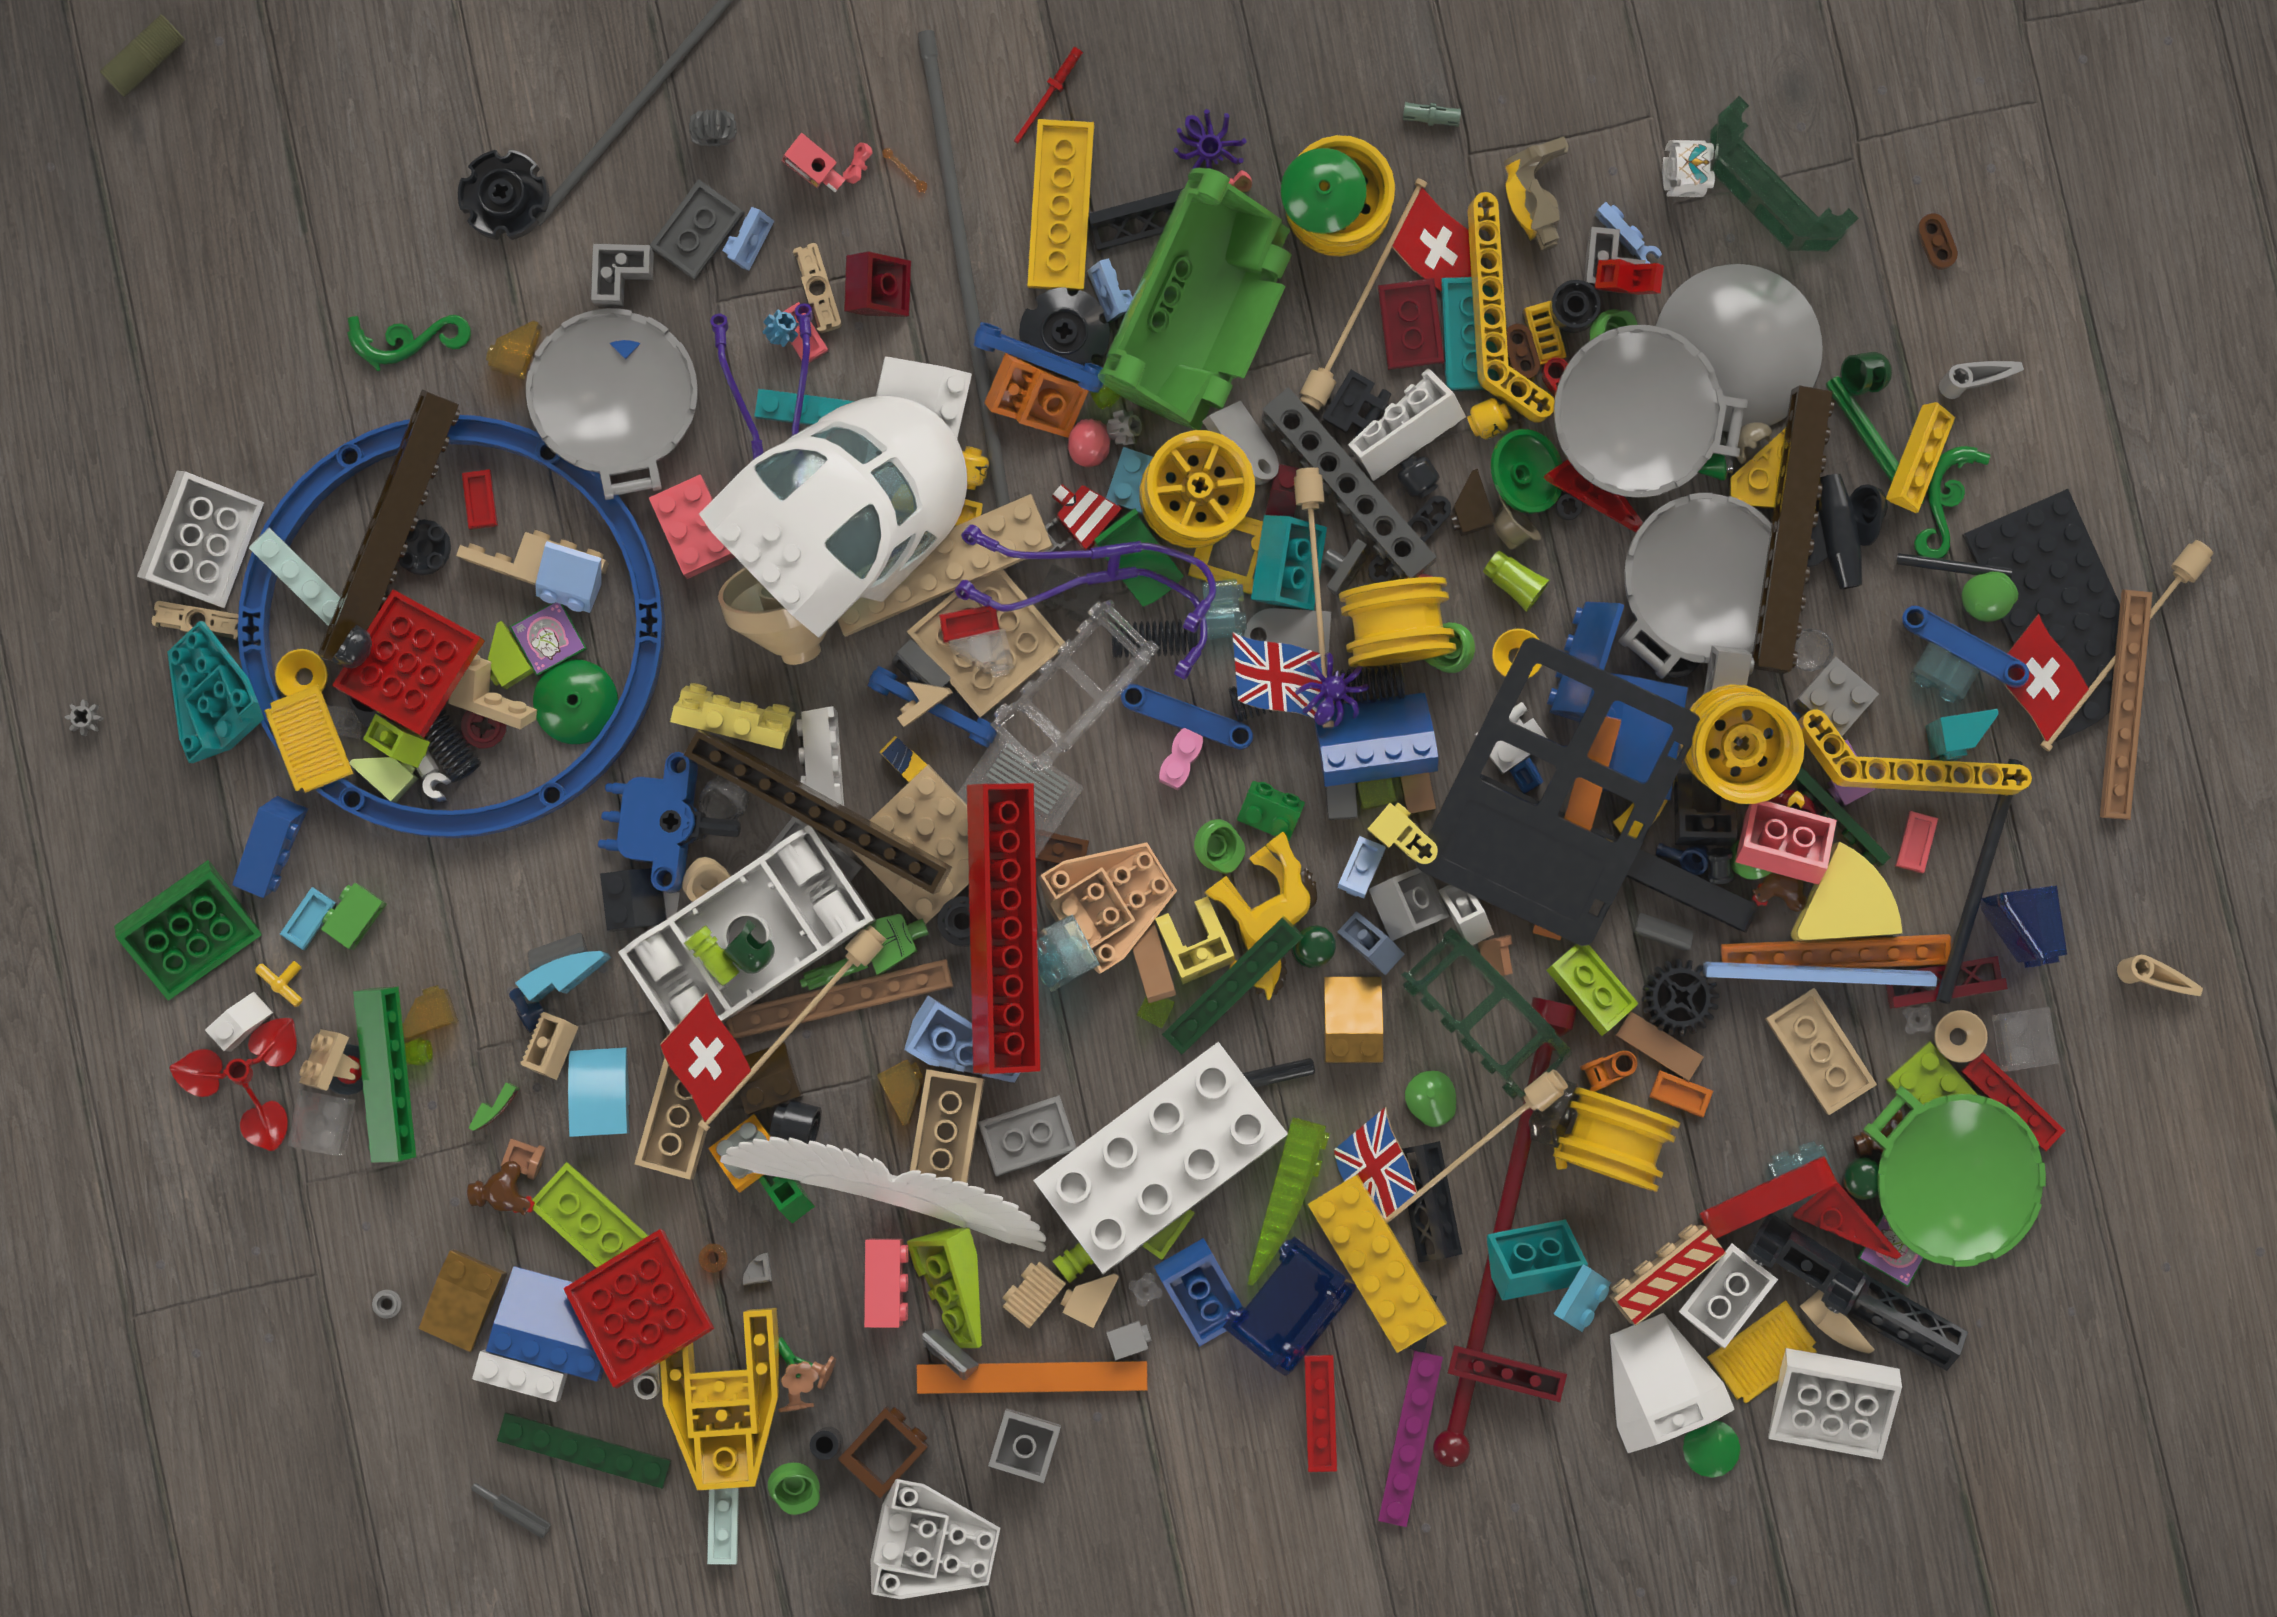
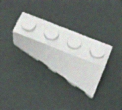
(1407, 426)
(821, 752)

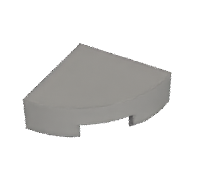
(758, 1270)

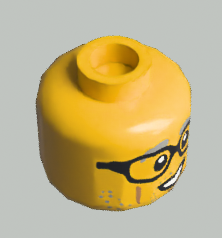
(1489, 418)
(976, 467)

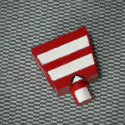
(1085, 514)

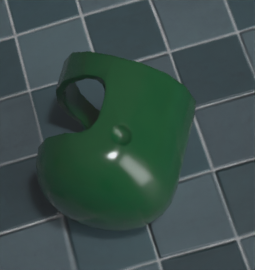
(1865, 373)
(1315, 947)
(748, 952)
(1861, 1178)

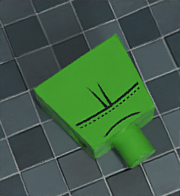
(899, 941)

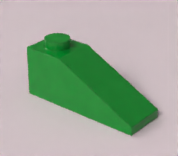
(787, 1196)

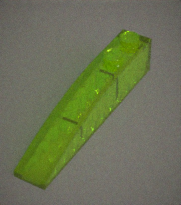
(1289, 1190)

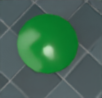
(1711, 1449)

